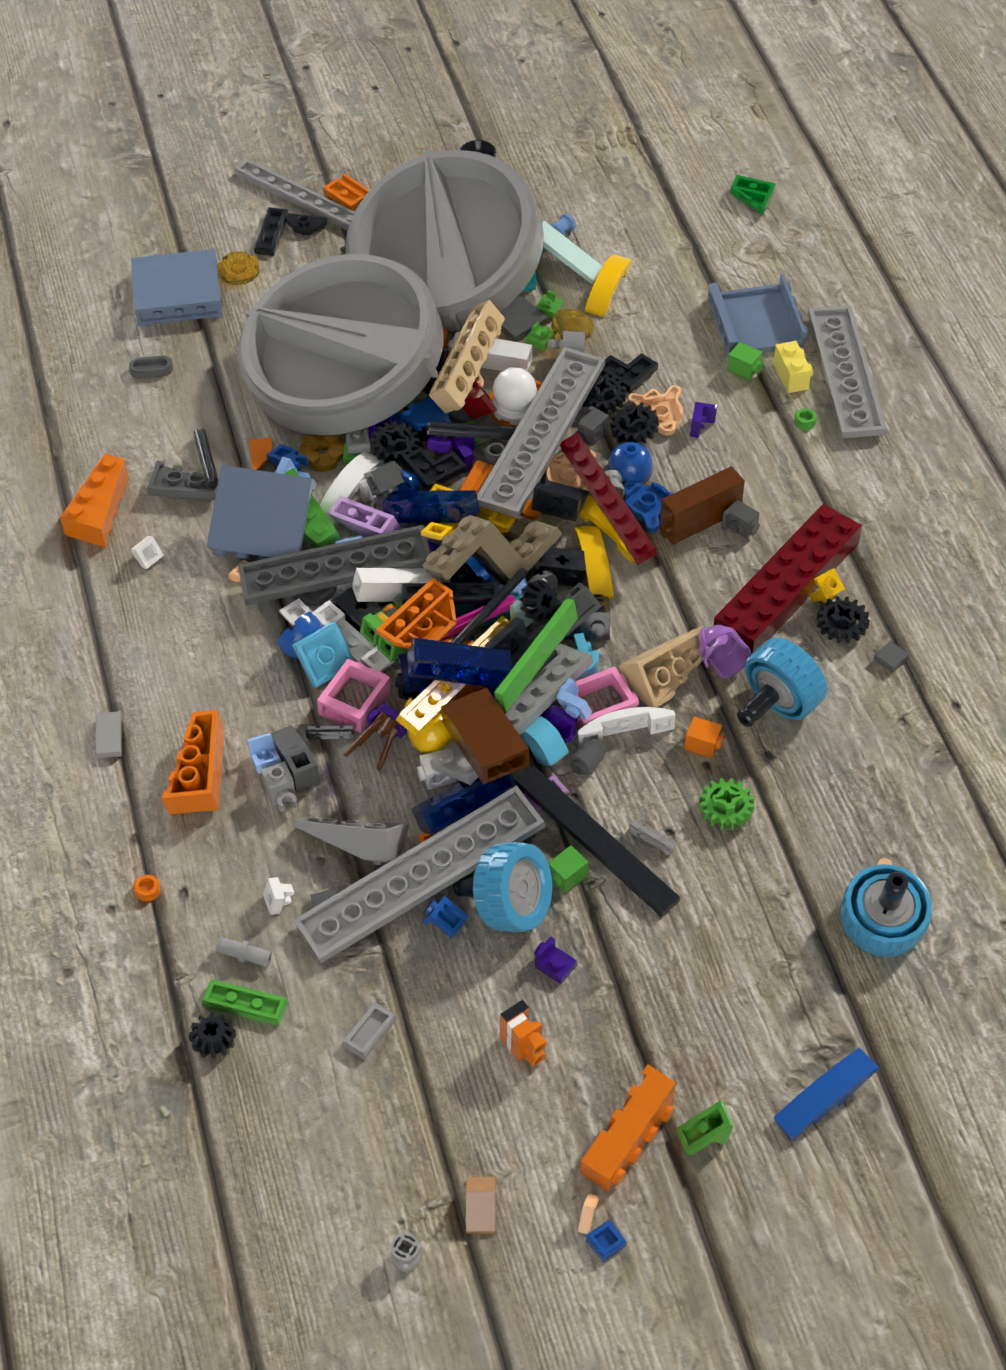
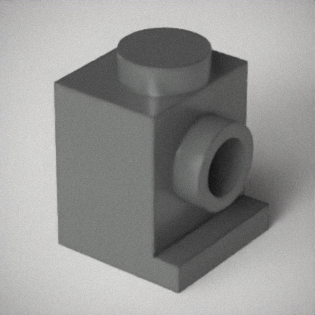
(593, 426)
(741, 519)

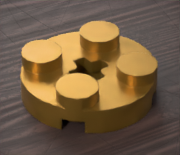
(330, 444)

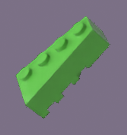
(318, 528)

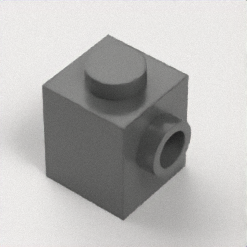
(384, 478)

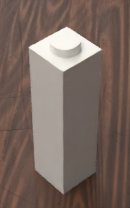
(504, 354)
(386, 583)

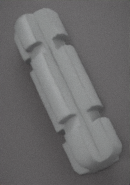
(652, 837)

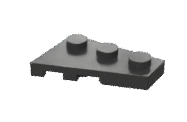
(179, 484)

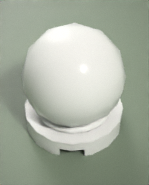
(513, 394)

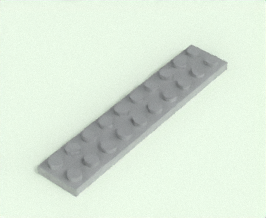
(540, 432)
(416, 874)

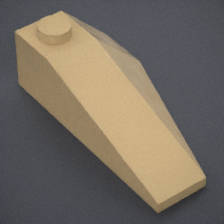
(663, 668)

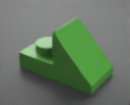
(706, 1127)

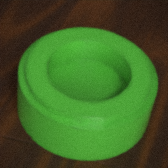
(805, 419)

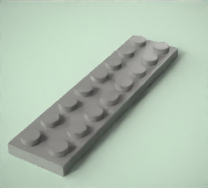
(846, 372)
(527, 708)

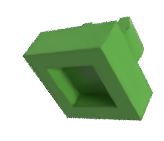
(550, 304)
(539, 336)

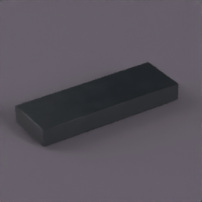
(271, 231)

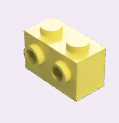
(792, 366)

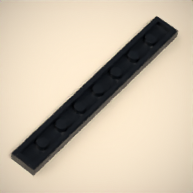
(598, 841)

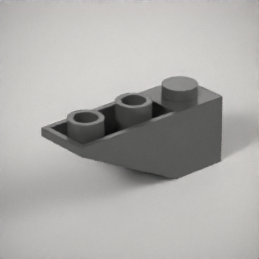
(297, 757)

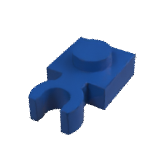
(284, 451)

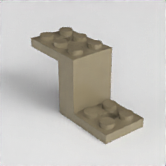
(490, 548)

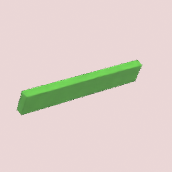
(536, 655)

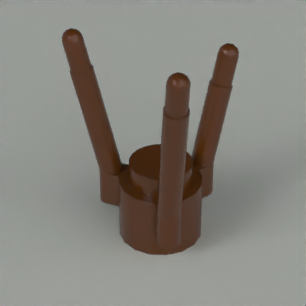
(382, 725)

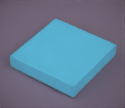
(322, 654)

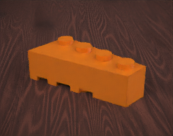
(97, 501)
(198, 770)
(630, 1130)

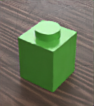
(745, 361)
(568, 869)

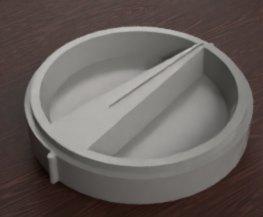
(458, 225)
(340, 344)

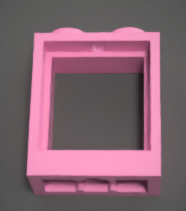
(602, 680)
(344, 713)

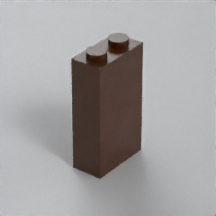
(700, 505)
(485, 735)

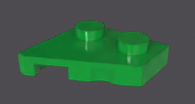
(753, 192)

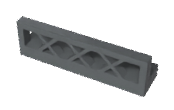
(585, 605)

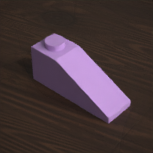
(362, 518)

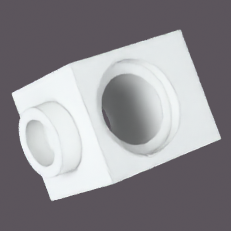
(432, 777)

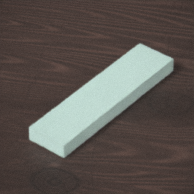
(570, 254)

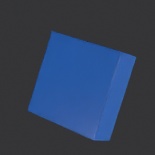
(606, 1240)

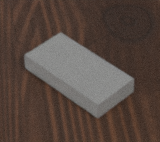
(108, 735)
(369, 1031)

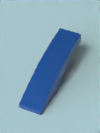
(826, 1093)

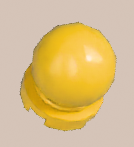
(432, 736)

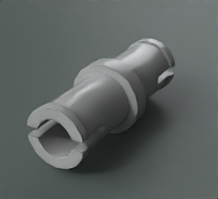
(244, 951)

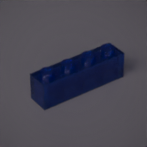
(431, 506)
(458, 663)
(458, 802)

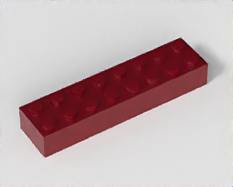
(789, 576)

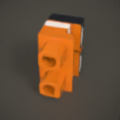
(521, 1035)

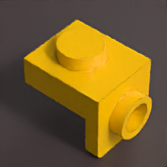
(828, 586)

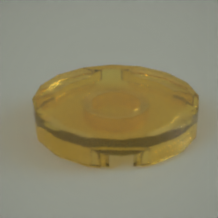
(238, 268)
(572, 321)

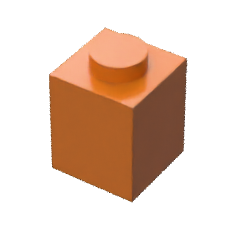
(704, 737)

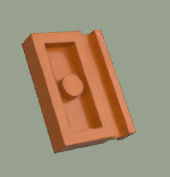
(346, 192)

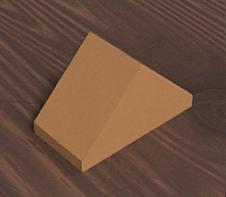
(480, 1205)

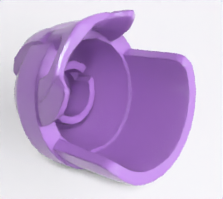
(723, 650)

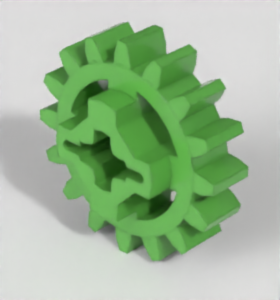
(724, 803)

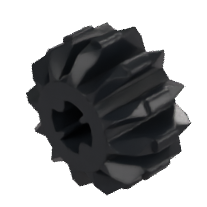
(539, 600)
(207, 1044)

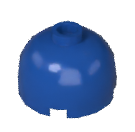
(631, 461)
(303, 627)

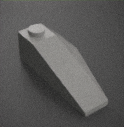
(371, 841)

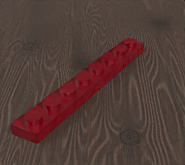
(608, 499)

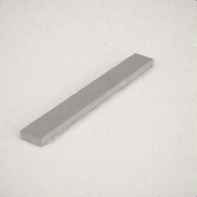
(295, 193)

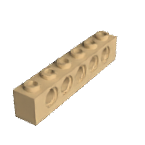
(467, 357)

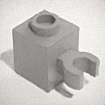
(571, 339)
(279, 785)

